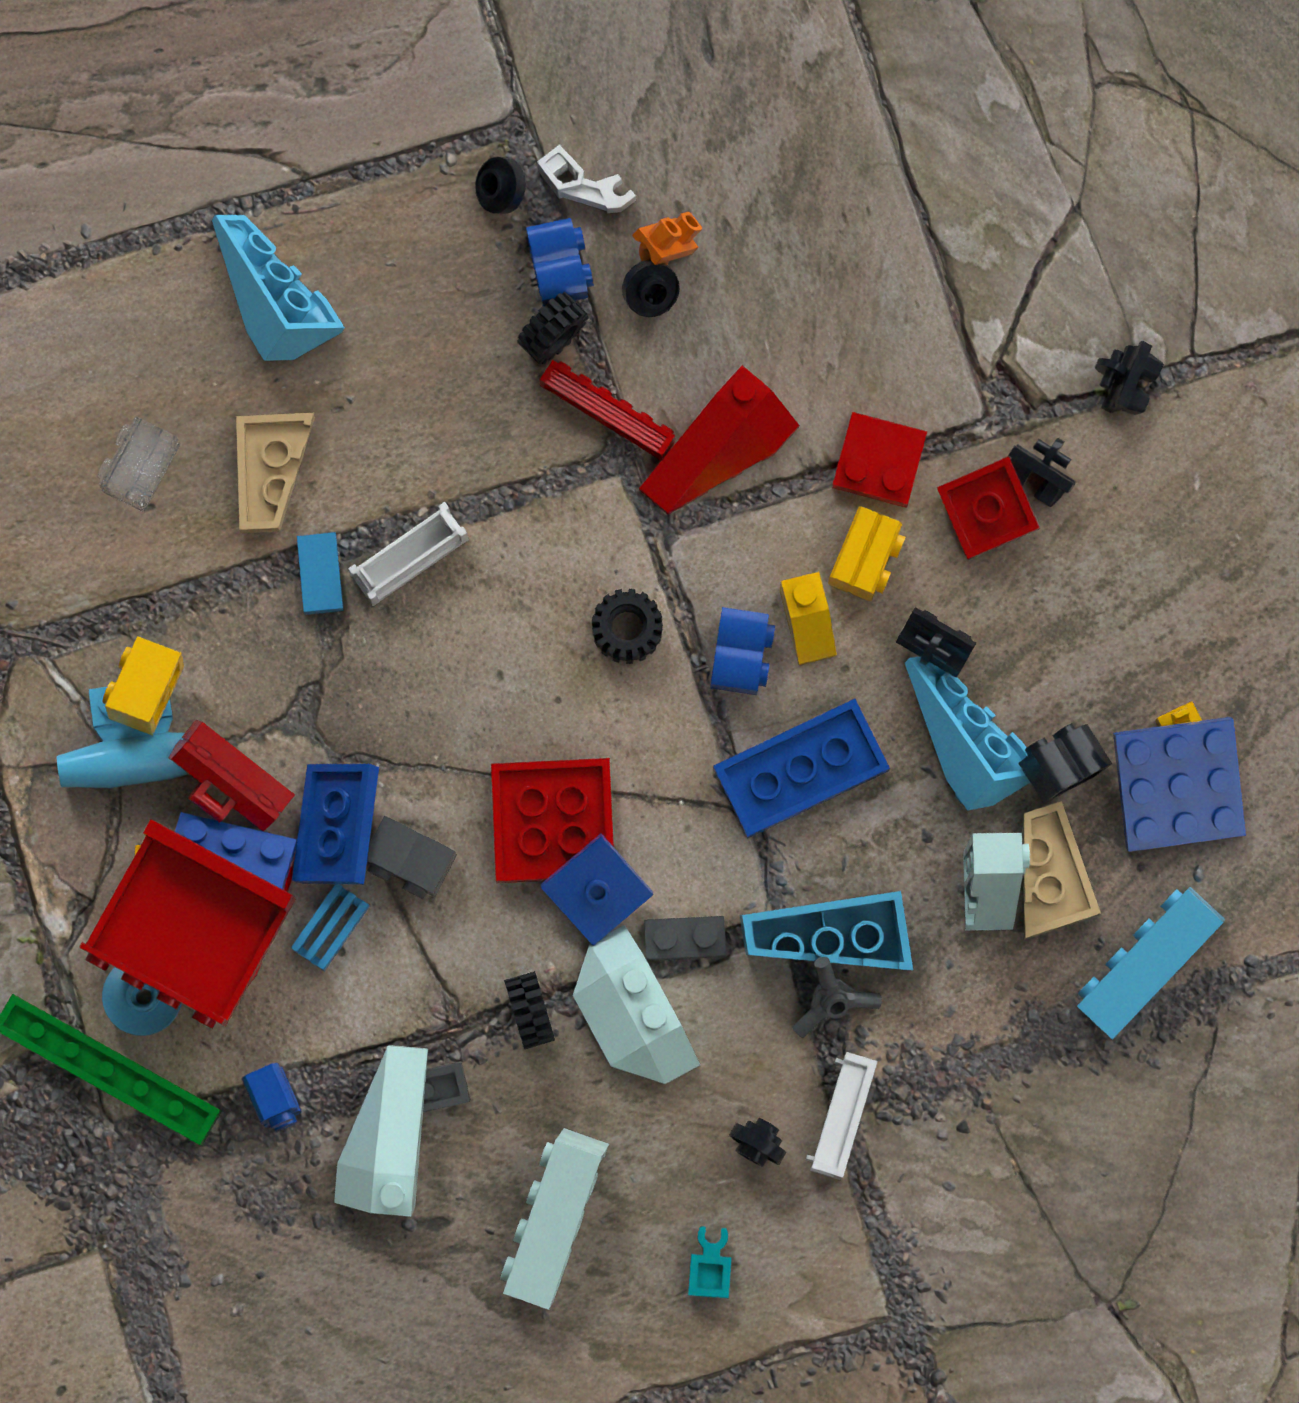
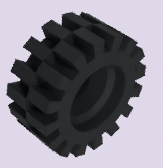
(552, 328)
(627, 649)
(529, 1010)

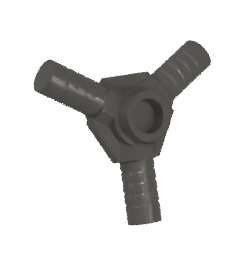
(833, 999)

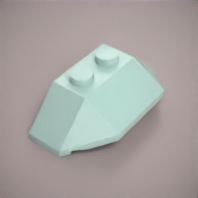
(631, 1011)

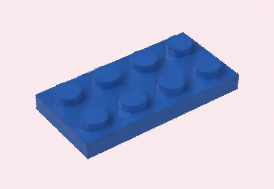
(801, 768)

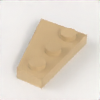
(268, 465)
(1056, 880)

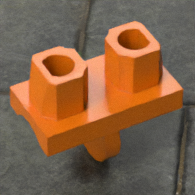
(668, 239)

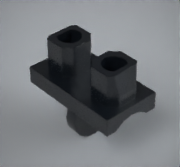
(1122, 375)
(1055, 481)
(936, 642)

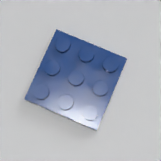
(1179, 784)

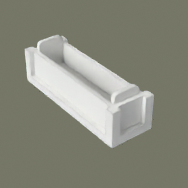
(409, 555)
(843, 1115)

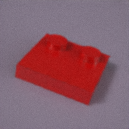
(879, 459)
(988, 508)

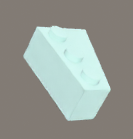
(993, 879)

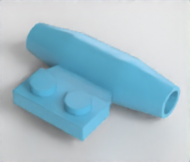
(123, 755)

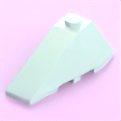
(383, 1148)

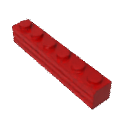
(607, 410)

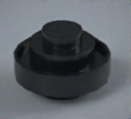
(500, 185)
(650, 288)
(758, 1142)

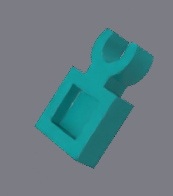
(710, 1271)

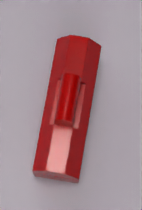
(220, 764)

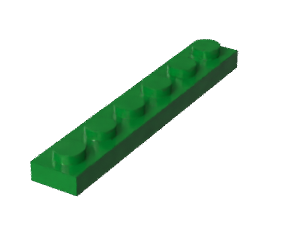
(108, 1070)

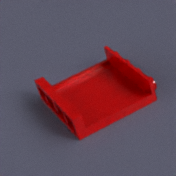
(188, 925)

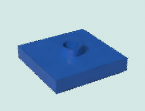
(597, 889)

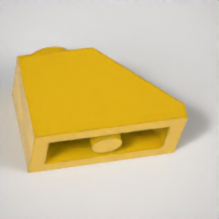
(808, 618)

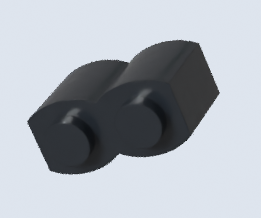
(1064, 762)

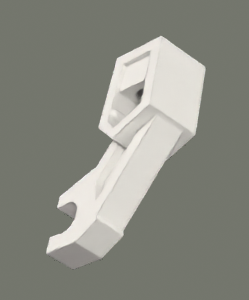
(584, 191)

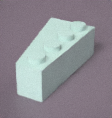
(554, 1218)

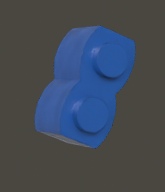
(557, 260)
(740, 651)
(272, 1097)

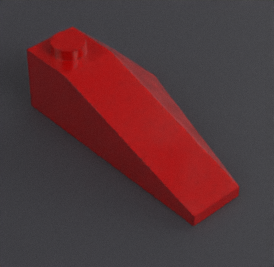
(729, 435)

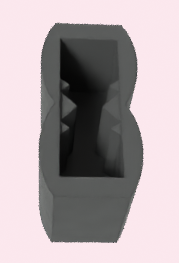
(409, 857)

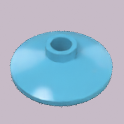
(127, 1014)

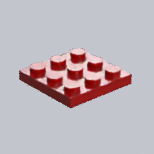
(547, 814)

